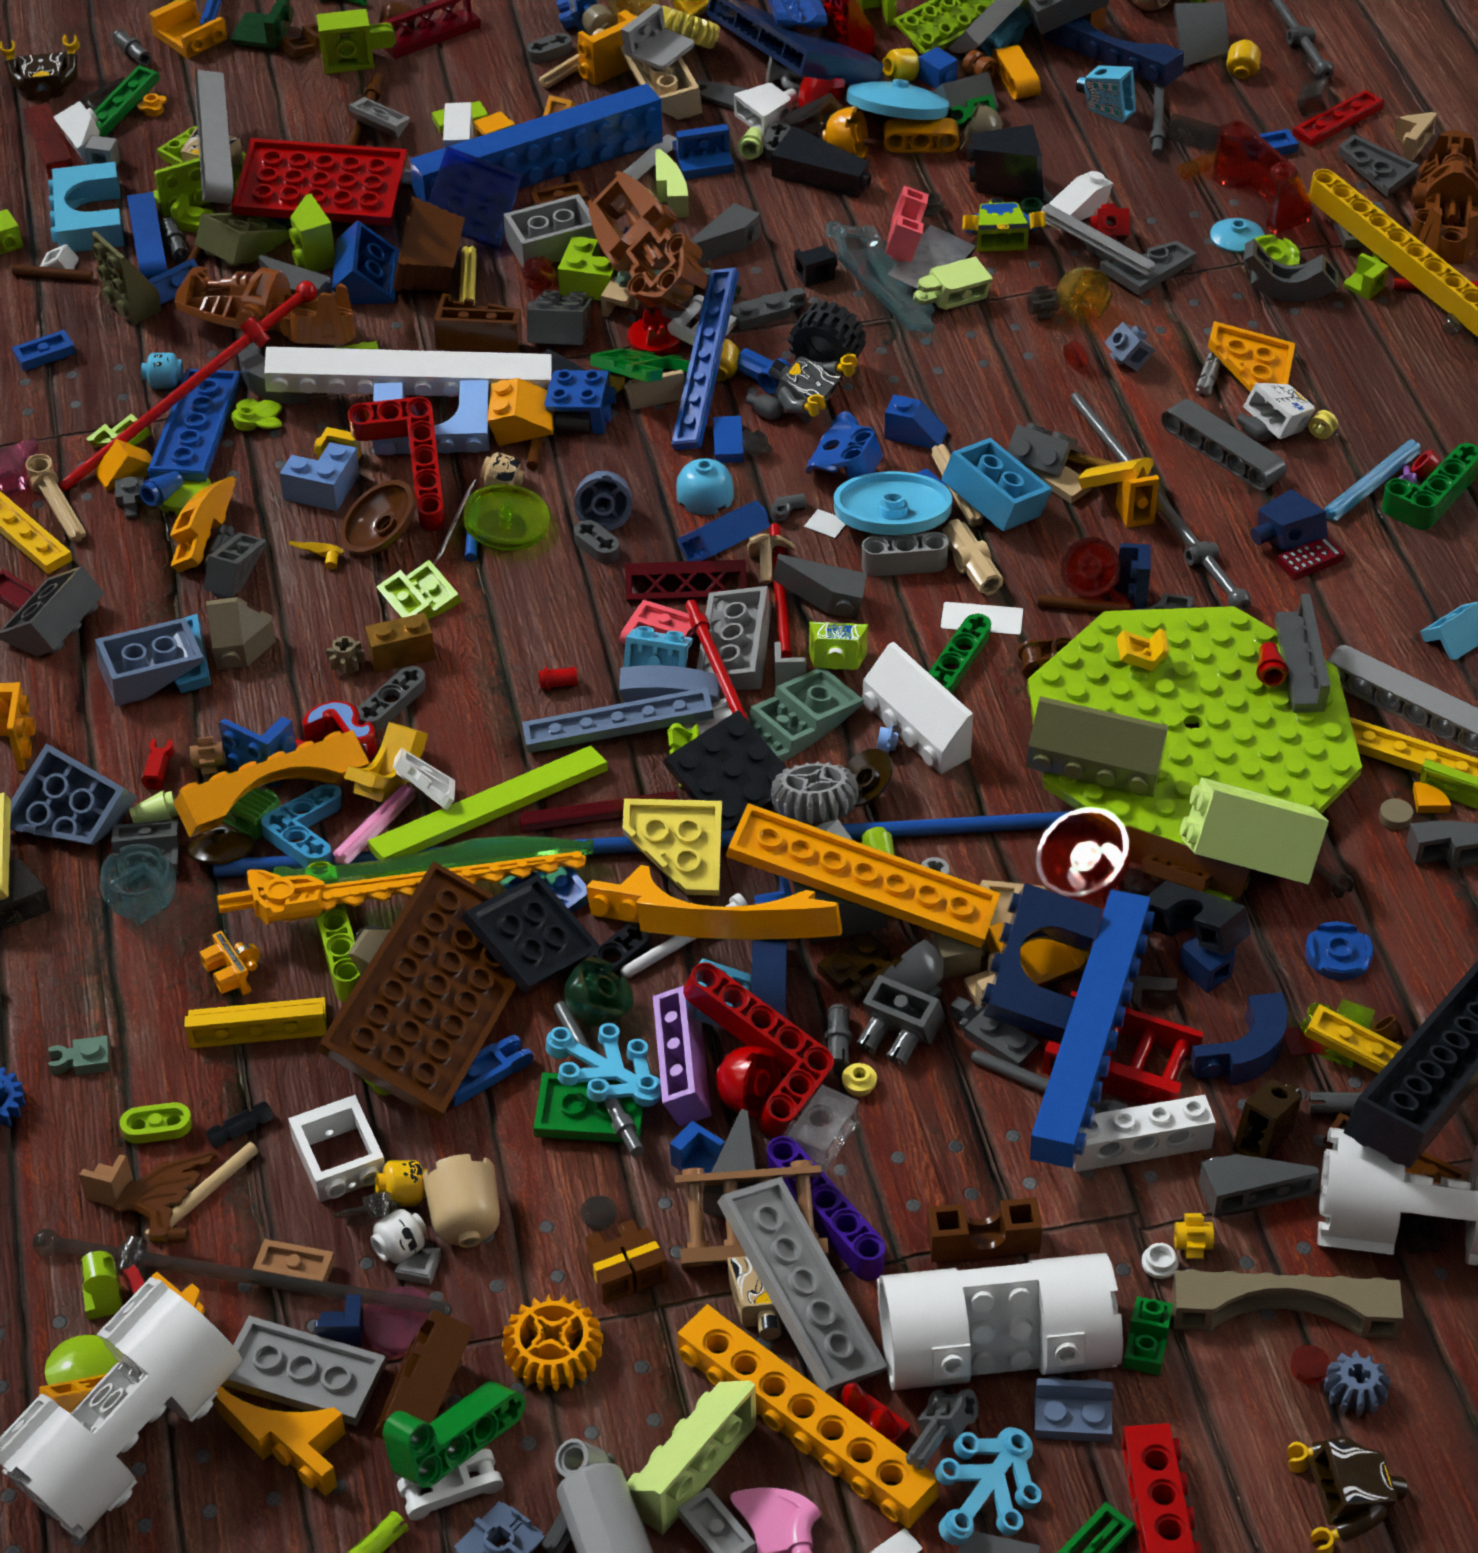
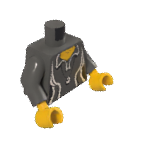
(809, 384)

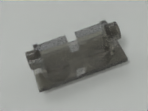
(1193, 132)

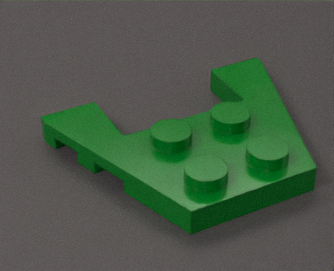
(637, 364)

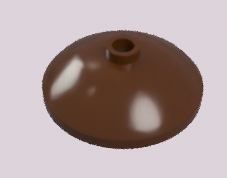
(378, 518)

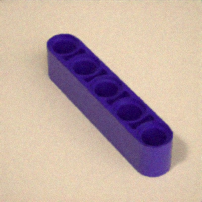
(837, 1218)

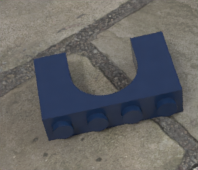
(1012, 995)

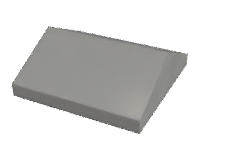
(378, 116)

